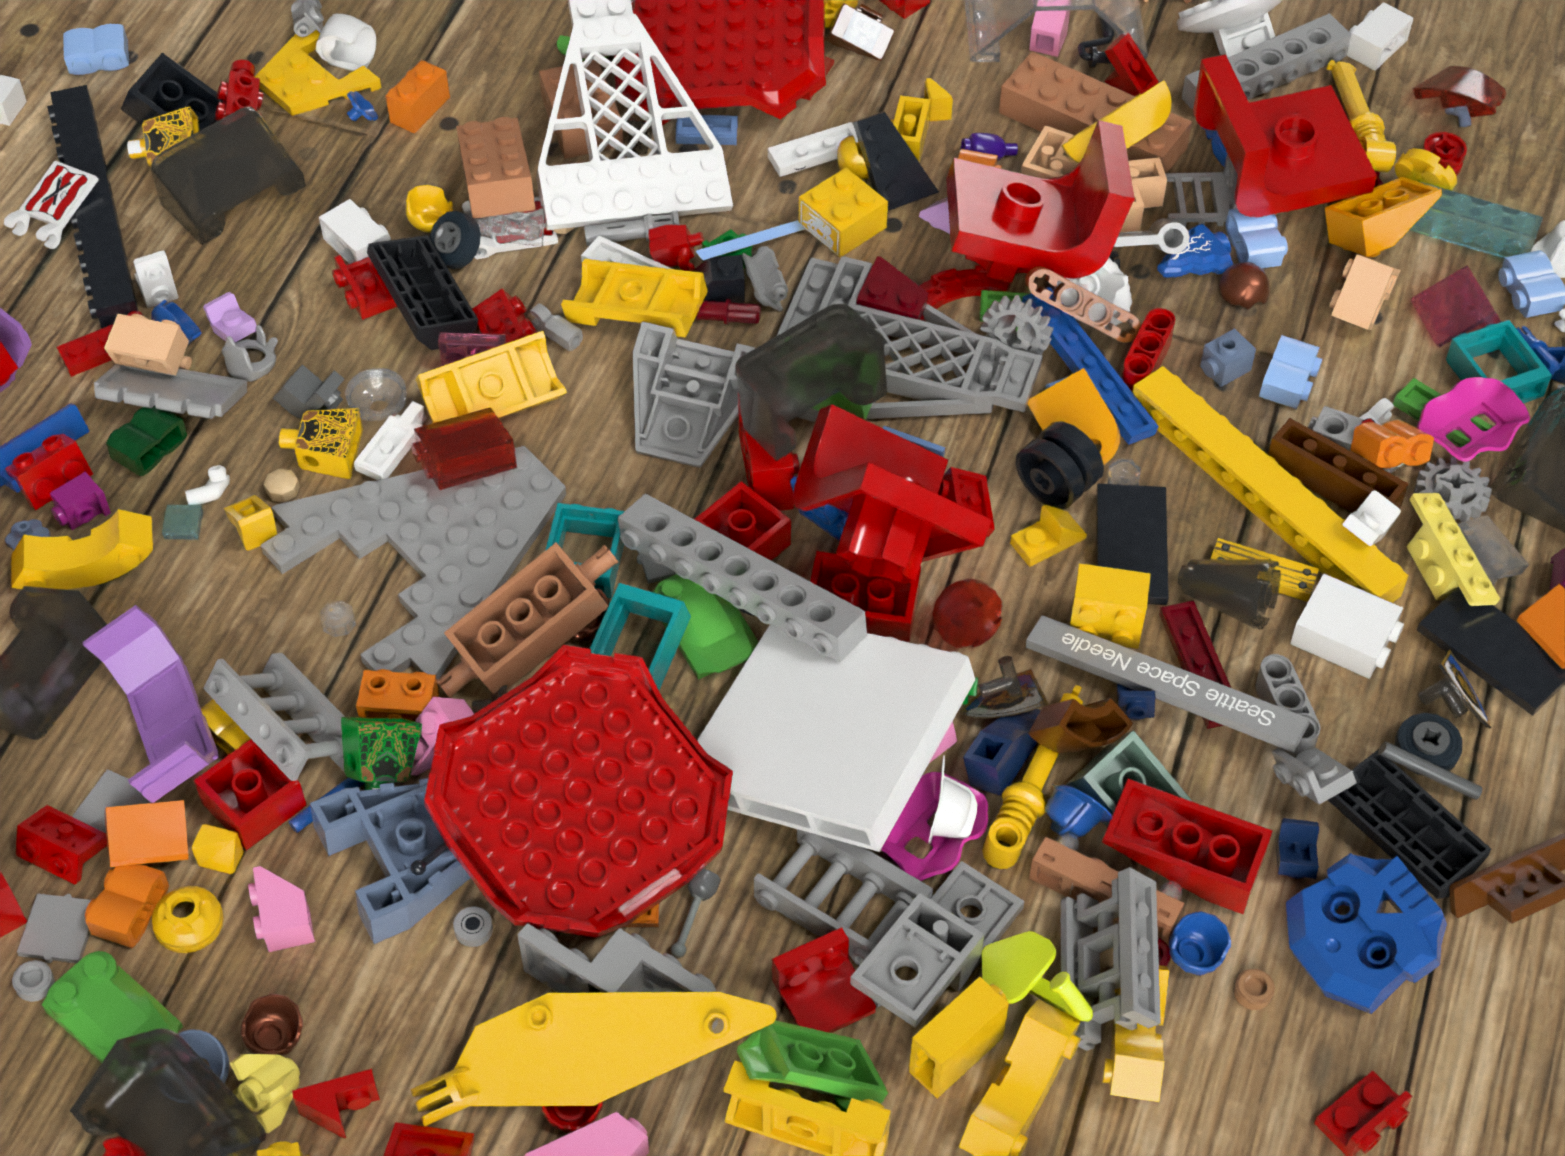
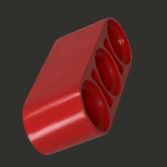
(1149, 346)

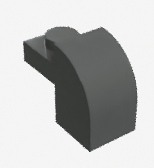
(308, 393)

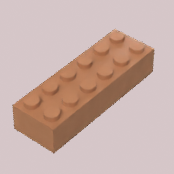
(1070, 101)

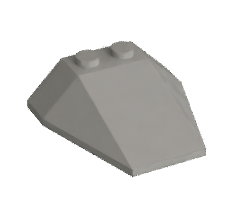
(682, 395)

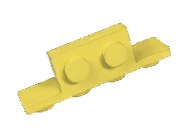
(1445, 554)

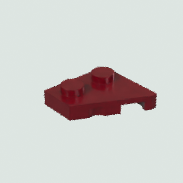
(892, 291)

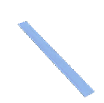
(749, 240)

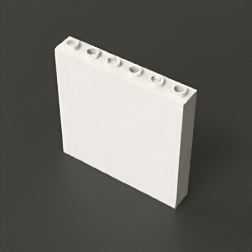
(832, 739)

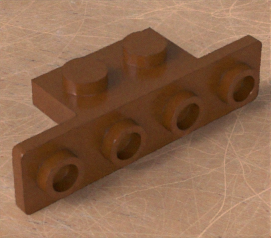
(1515, 885)

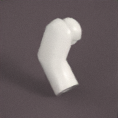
(213, 488)

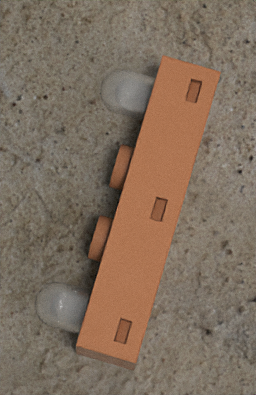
(1072, 873)

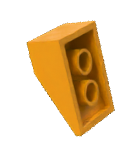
(1379, 218)

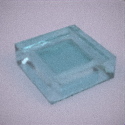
(182, 522)

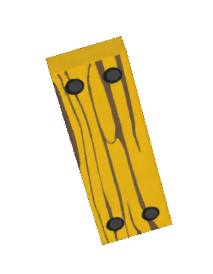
(1296, 578)

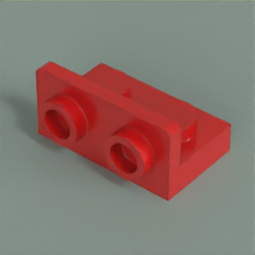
(503, 316)
(969, 491)
(58, 843)
(1362, 1114)

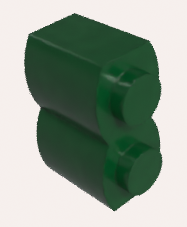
(146, 439)

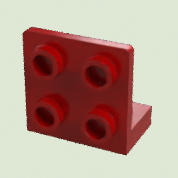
(818, 986)

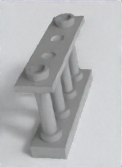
(289, 692)
(845, 858)

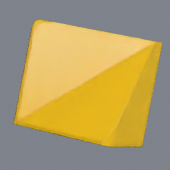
(940, 101)
(217, 849)

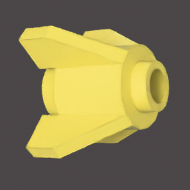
(266, 1085)

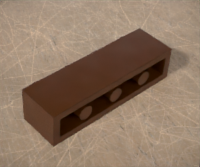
(1332, 468)

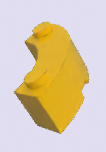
(84, 562)
(1137, 1055)
(1013, 1101)

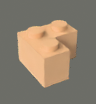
(1047, 156)
(1149, 190)
(1364, 291)

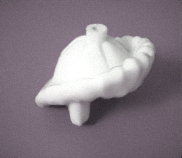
(1107, 283)

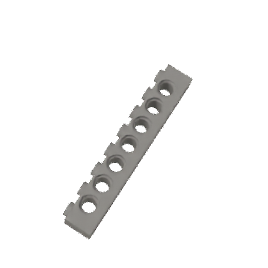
(743, 577)

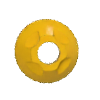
(189, 932)

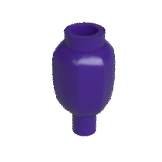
(989, 144)

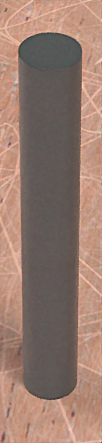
(1430, 770)

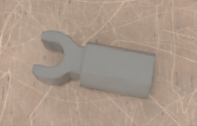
(556, 328)

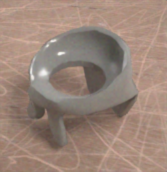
(238, 360)

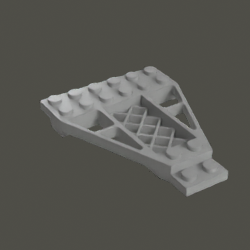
(995, 371)

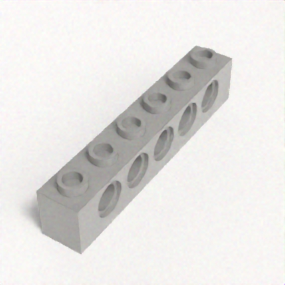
(1283, 58)

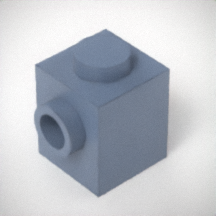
(1227, 357)

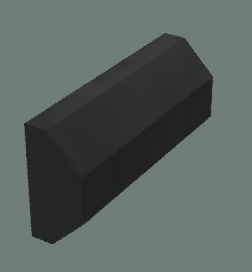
(422, 288)
(1410, 825)

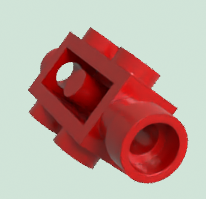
(239, 90)

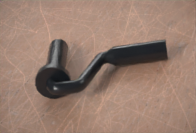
(1095, 56)

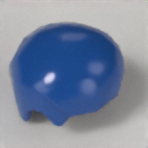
(174, 313)
(1199, 943)

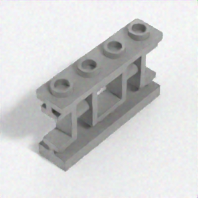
(1134, 954)

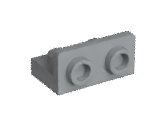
(1313, 774)

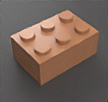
(573, 140)

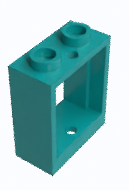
(1532, 374)
(602, 523)
(650, 605)

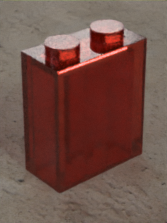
(464, 448)

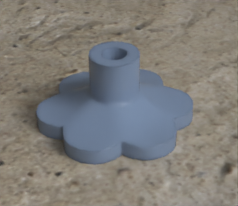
(1462, 114)
(32, 527)

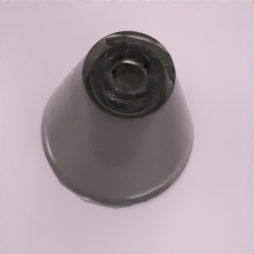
(1234, 586)

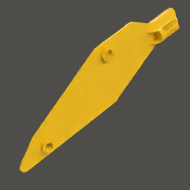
(586, 1047)

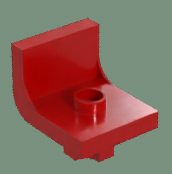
(1283, 147)
(1030, 222)
(889, 496)

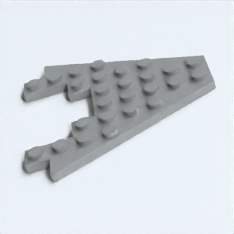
(455, 538)

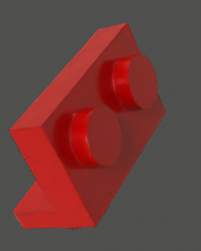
(362, 287)
(48, 468)

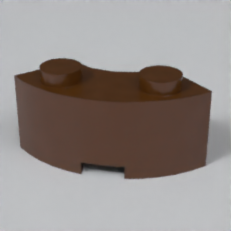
(1079, 727)

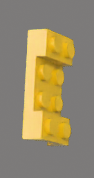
(636, 295)
(499, 378)
(805, 1123)

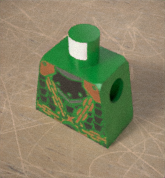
(379, 749)

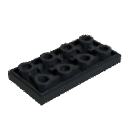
(1134, 533)
(1495, 650)

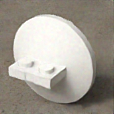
(1234, 23)

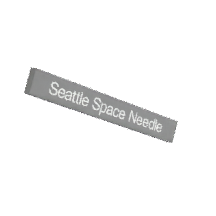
(1169, 683)

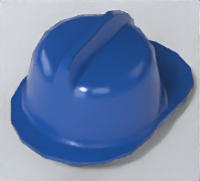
(1074, 811)

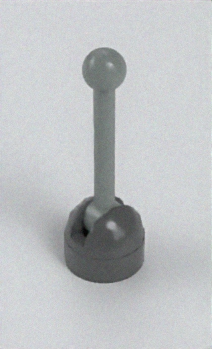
(701, 887)

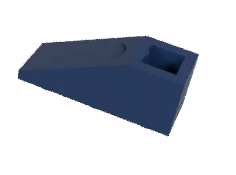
(1000, 752)

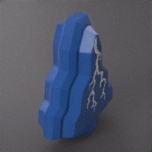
(1202, 255)

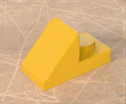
(253, 521)
(1047, 537)

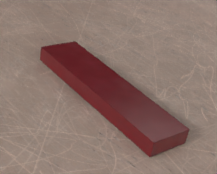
(1193, 644)

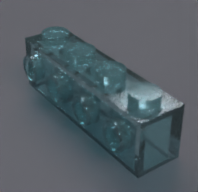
(1479, 224)

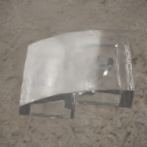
(1492, 549)

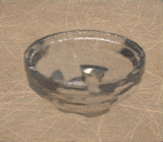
(373, 386)

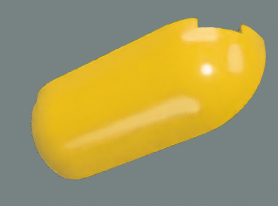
(1137, 116)

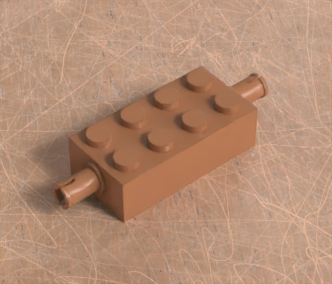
(526, 619)

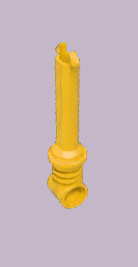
(1367, 125)
(1021, 806)

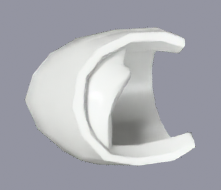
(346, 42)

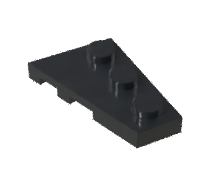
(891, 163)

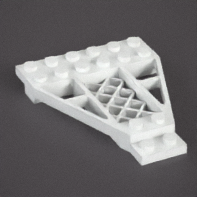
(635, 185)

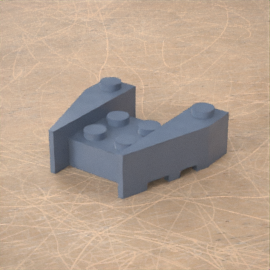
(398, 834)

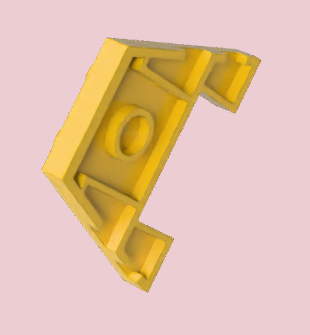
(302, 83)

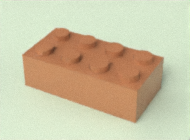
(495, 167)

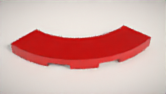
(954, 284)

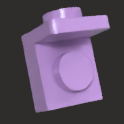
(228, 318)

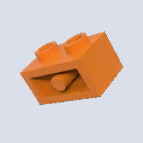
(417, 96)
(395, 694)

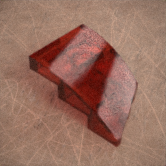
(1463, 87)

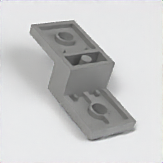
(936, 943)
(621, 966)

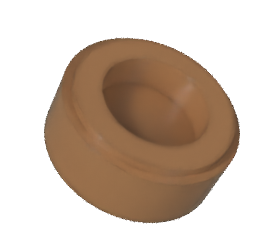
(1254, 989)

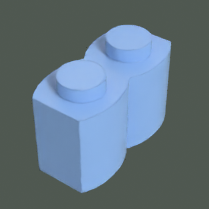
(96, 49)
(1256, 239)
(1532, 284)
(1289, 372)

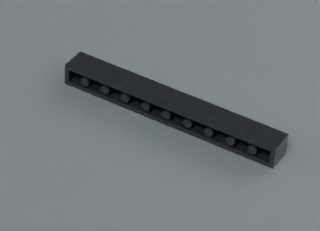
(96, 217)

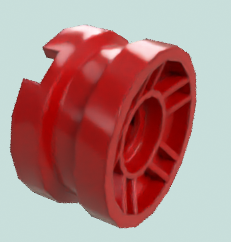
(1447, 147)

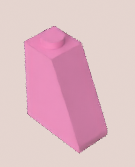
(604, 1137)

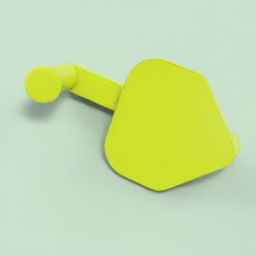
(1018, 968)

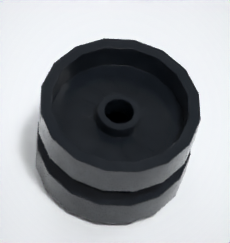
(1059, 465)

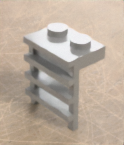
(1222, 189)

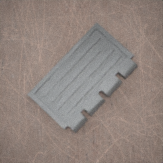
(188, 391)

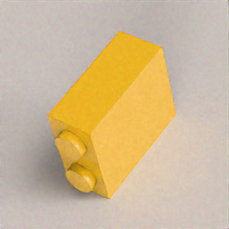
(958, 1036)

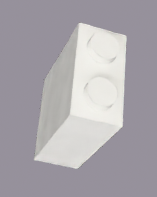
(1348, 626)

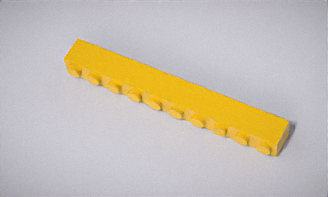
(1266, 487)

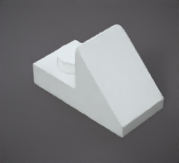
(1372, 518)

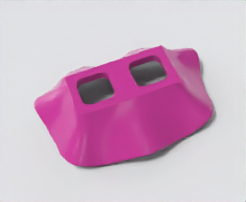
(1464, 402)
(913, 823)

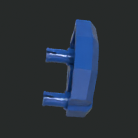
(1340, 947)

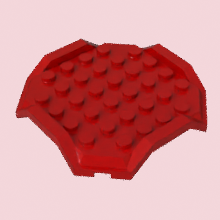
(734, 52)
(578, 796)

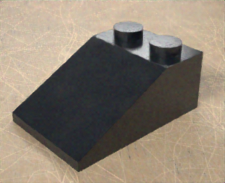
(167, 89)

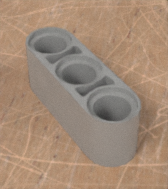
(1287, 691)

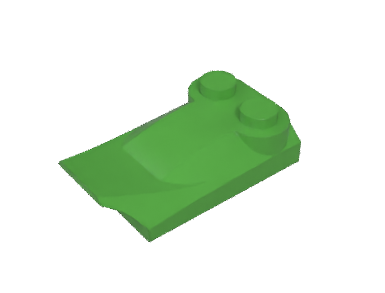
(716, 631)
(104, 1004)
(814, 1061)

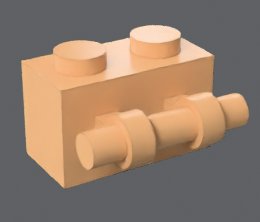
(148, 344)

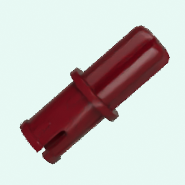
(729, 312)

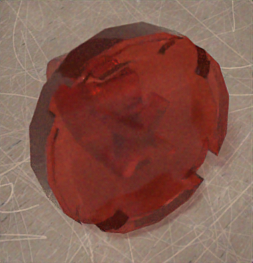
(967, 613)

